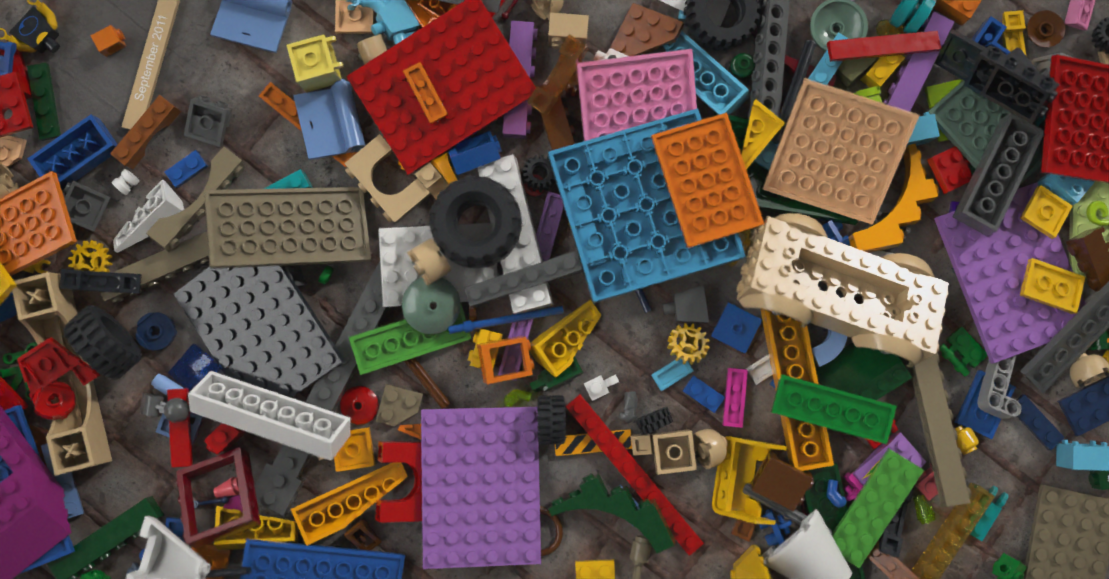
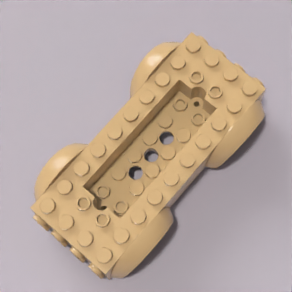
(898, 290)

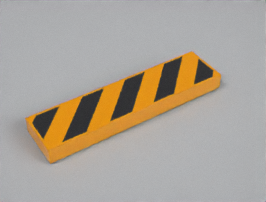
(584, 444)

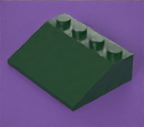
(863, 372)

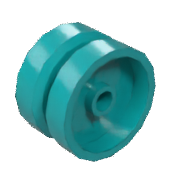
(914, 13)

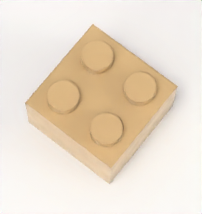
(564, 24)
(673, 451)

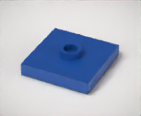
(736, 328)

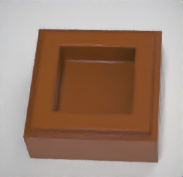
(743, 529)

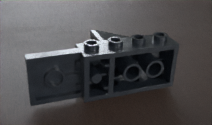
(999, 77)

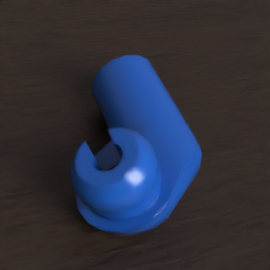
(833, 496)

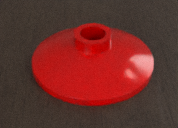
(368, 401)

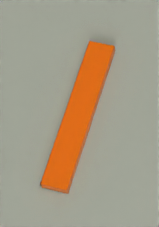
(286, 107)

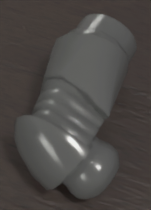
(630, 405)

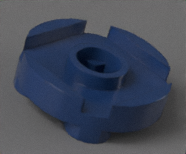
(157, 320)

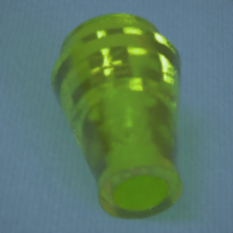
(923, 510)

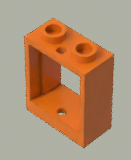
(486, 364)

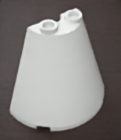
(809, 553)
(167, 555)

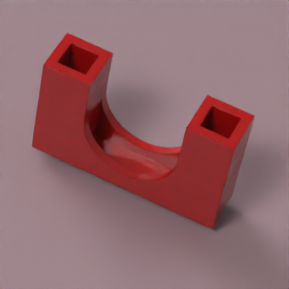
(410, 507)

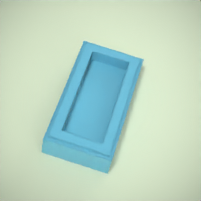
(671, 373)

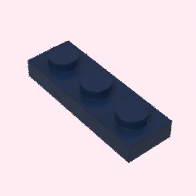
(1038, 424)

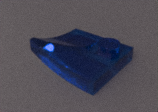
(193, 367)

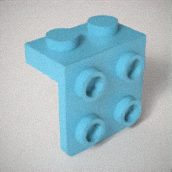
(1065, 187)

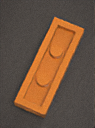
(425, 92)

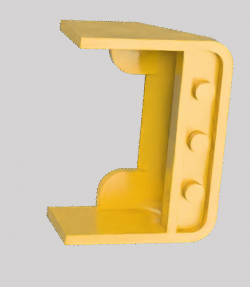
(733, 475)

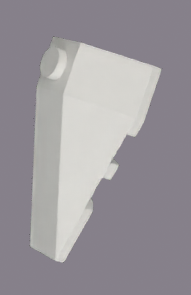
(161, 203)

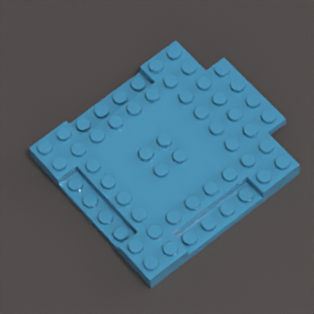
(626, 215)

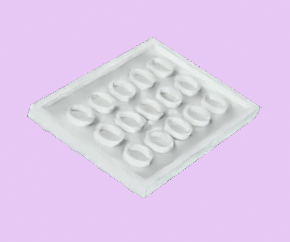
(399, 270)

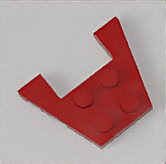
(49, 362)

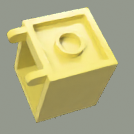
(315, 62)

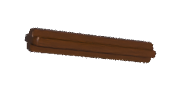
(427, 382)

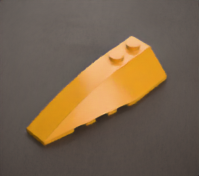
(345, 503)

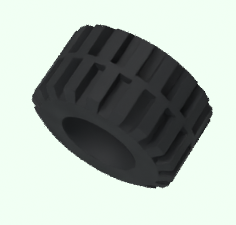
(551, 419)

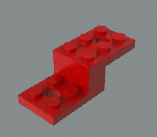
(13, 94)

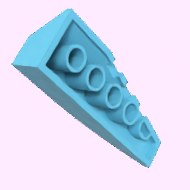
(712, 81)

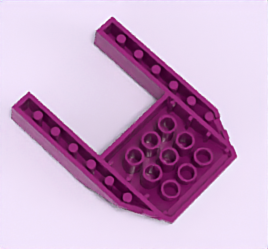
(30, 504)

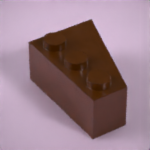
(1092, 256)

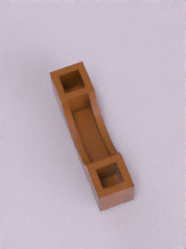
(133, 145)

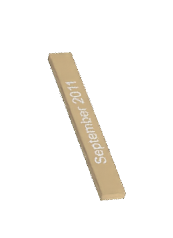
(151, 61)

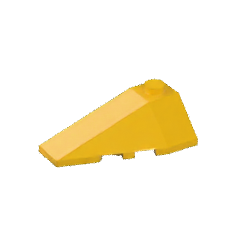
(560, 343)
(750, 565)

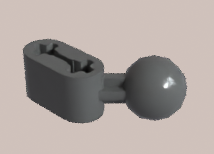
(174, 410)

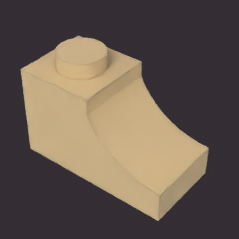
(431, 179)

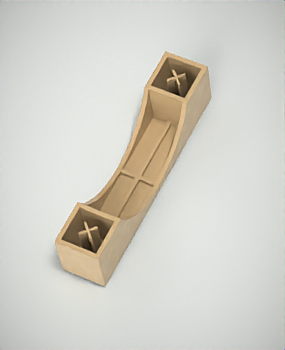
(81, 437)

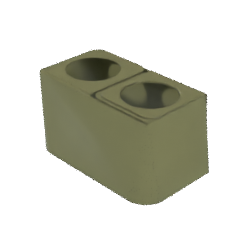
(851, 69)

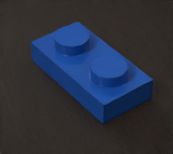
(186, 169)
(703, 394)

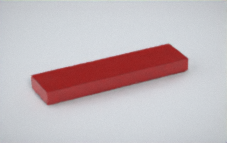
(180, 434)

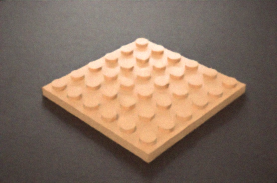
(839, 151)

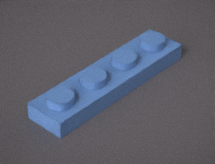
(67, 482)

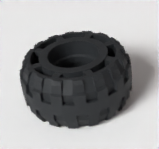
(459, 197)

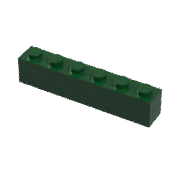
(105, 539)

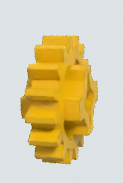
(82, 257)
(688, 344)

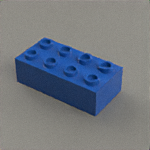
(75, 151)

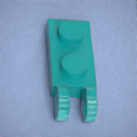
(989, 516)

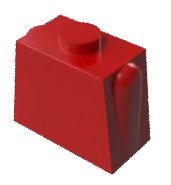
(223, 438)

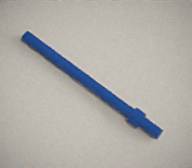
(469, 326)

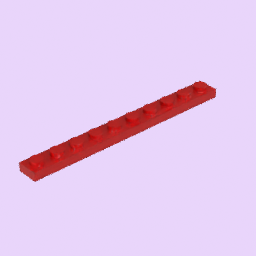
(632, 472)

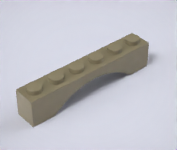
(170, 229)

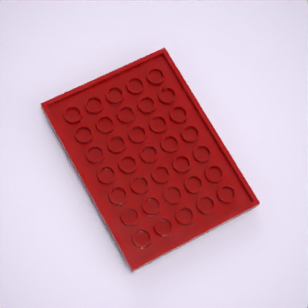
(467, 66)

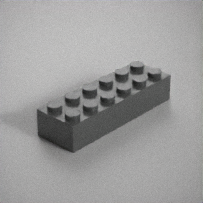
(998, 174)

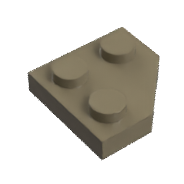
(398, 405)

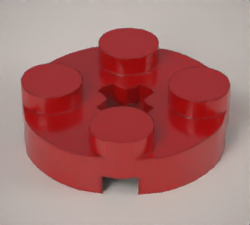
(54, 411)

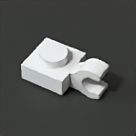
(598, 387)

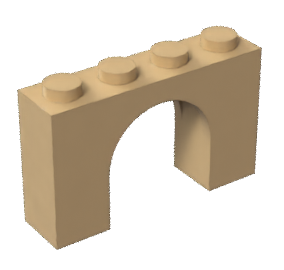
(362, 168)

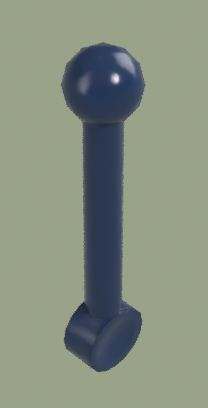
(224, 500)

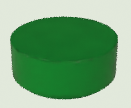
(326, 274)

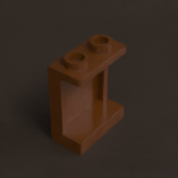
(781, 482)

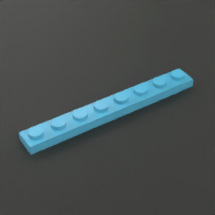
(822, 73)

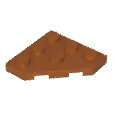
(645, 31)

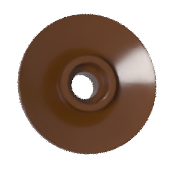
(1053, 27)

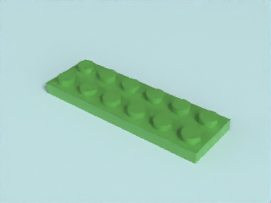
(399, 343)
(875, 506)

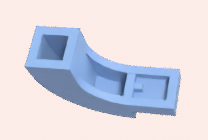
(829, 348)

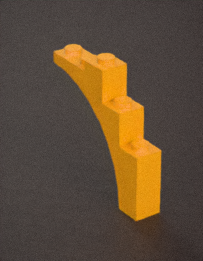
(906, 212)

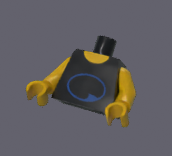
(35, 30)

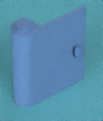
(258, 18)
(333, 120)

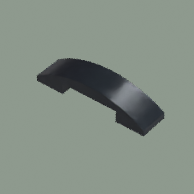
(100, 281)
(890, 540)

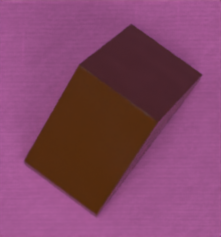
(363, 536)

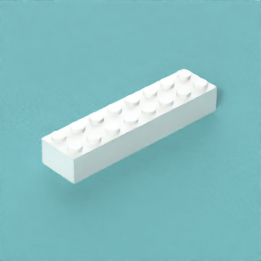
(527, 249)
(270, 415)

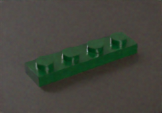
(44, 101)

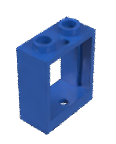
(475, 152)

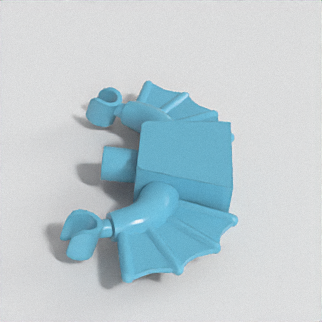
(393, 18)

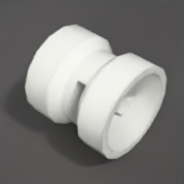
(125, 181)

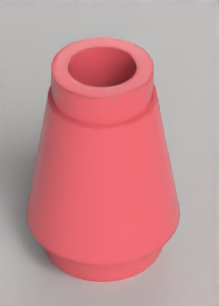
(227, 488)

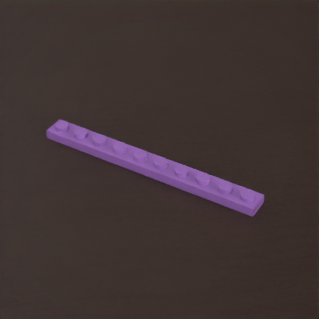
(546, 237)

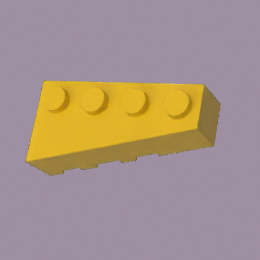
(270, 530)

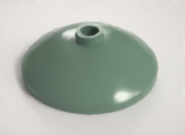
(838, 14)
(417, 309)

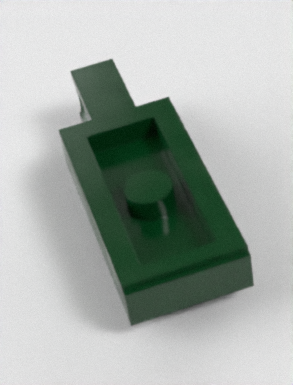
(547, 381)

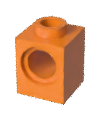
(108, 40)

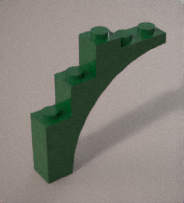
(645, 517)

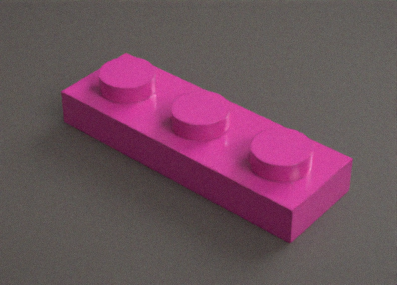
(735, 397)

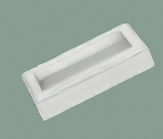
(760, 370)

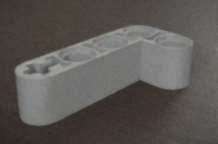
(997, 393)

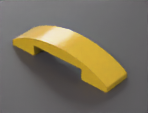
(1013, 34)

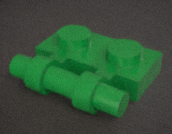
(967, 347)

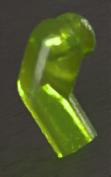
(516, 395)

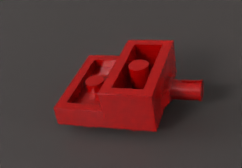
(950, 169)

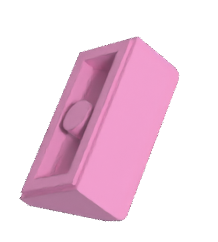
(1079, 14)

